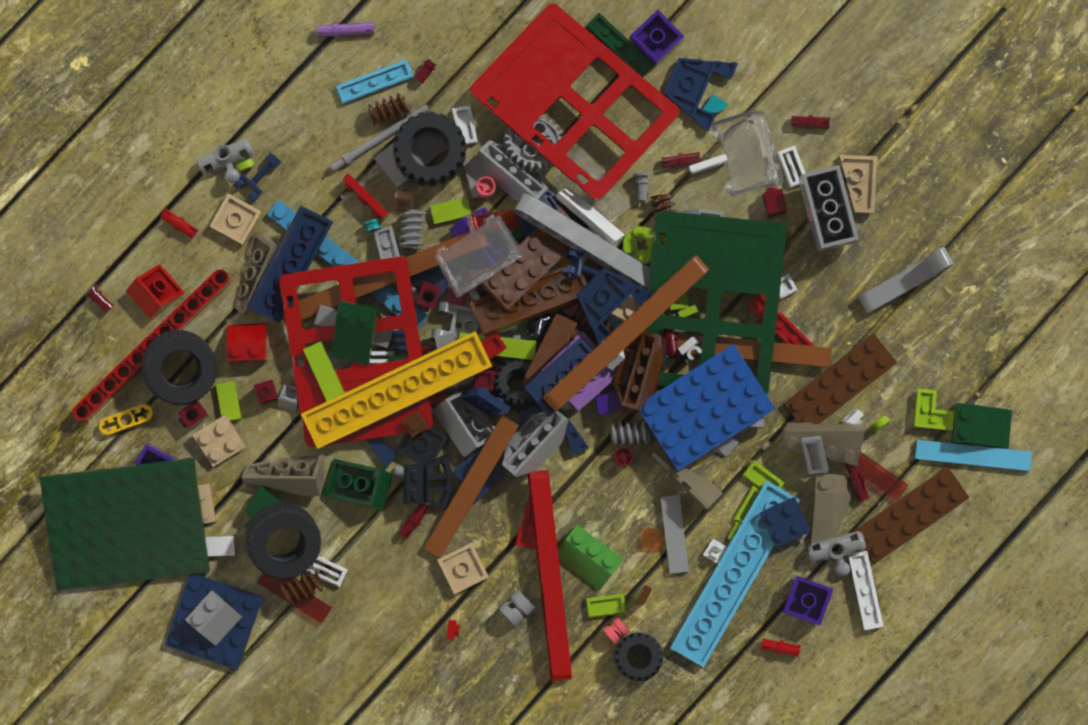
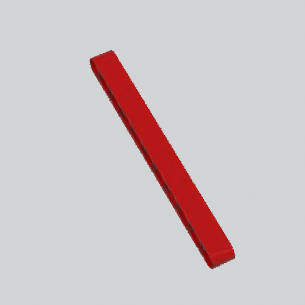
(128, 361)
(549, 575)

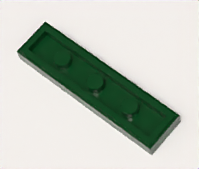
(619, 44)

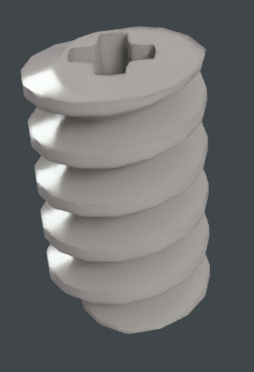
(412, 229)
(630, 433)

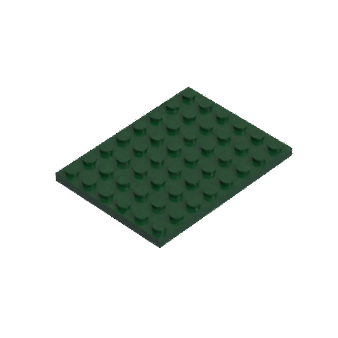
(125, 524)

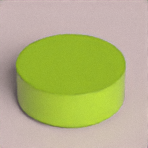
(245, 165)
(881, 423)

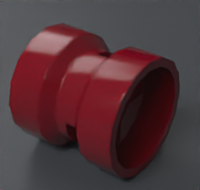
(623, 454)

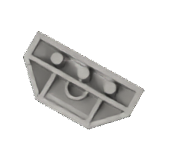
(509, 176)
(534, 442)

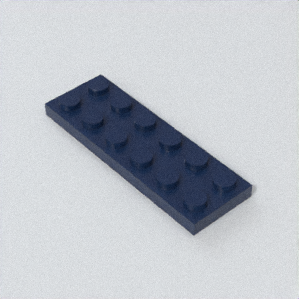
(292, 256)

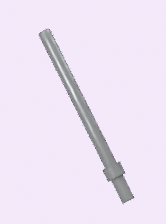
(347, 158)

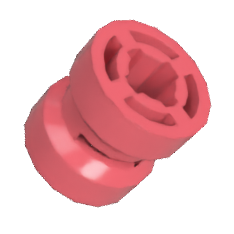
(484, 184)
(620, 629)

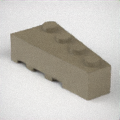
(840, 441)

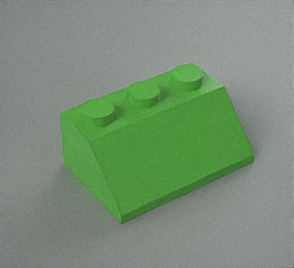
(588, 557)

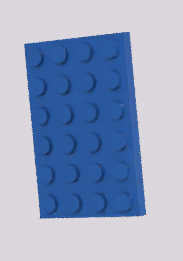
(706, 407)

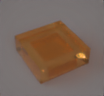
(652, 538)

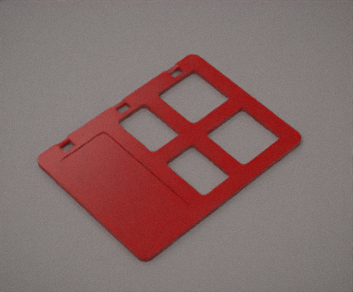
(541, 70)
(307, 386)

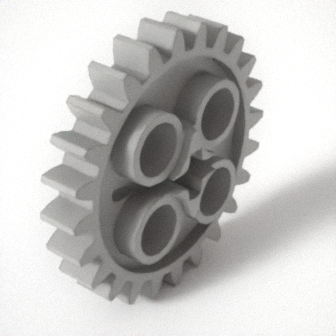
(514, 142)

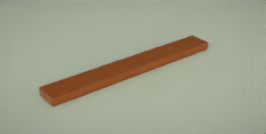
(781, 353)
(471, 486)

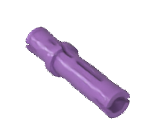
(345, 29)

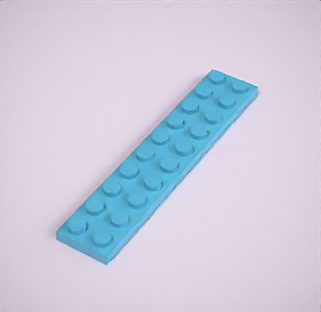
(729, 581)

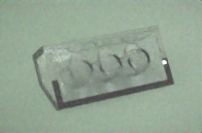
(612, 205)

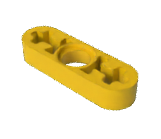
(114, 429)

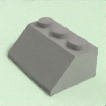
(464, 423)

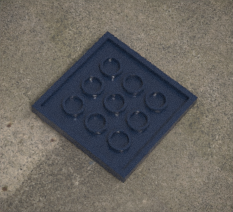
(232, 647)

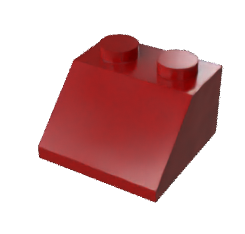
(154, 291)
(247, 343)

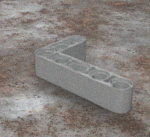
(906, 280)

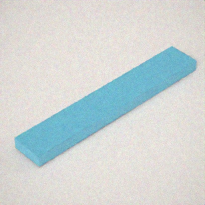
(973, 455)

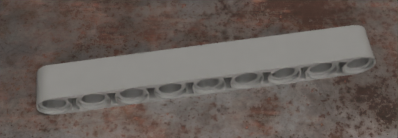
(582, 240)

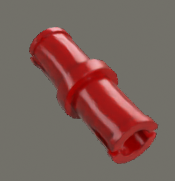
(179, 223)
(780, 647)

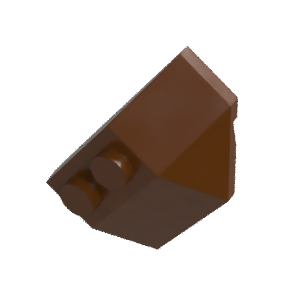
(639, 370)

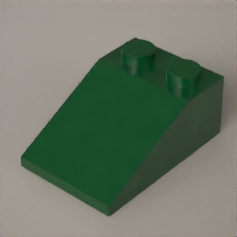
(355, 331)
(981, 425)
(358, 484)

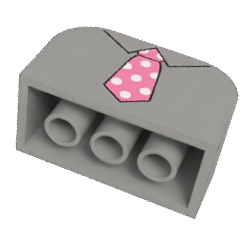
(828, 208)

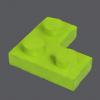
(927, 416)

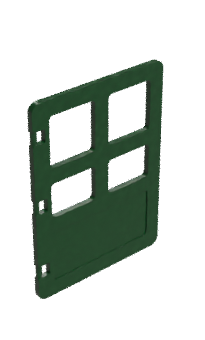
(740, 258)

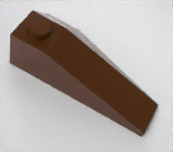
(556, 340)

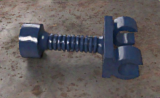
(272, 161)
(574, 271)

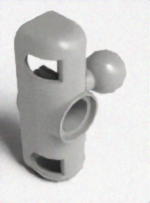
(233, 158)
(848, 547)

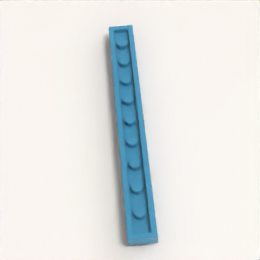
(337, 256)

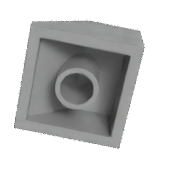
(213, 618)

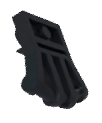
(416, 482)

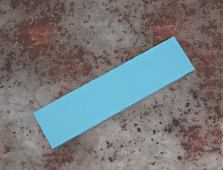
(374, 81)

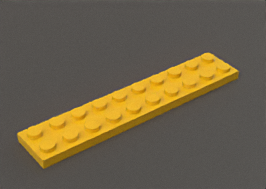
(396, 390)

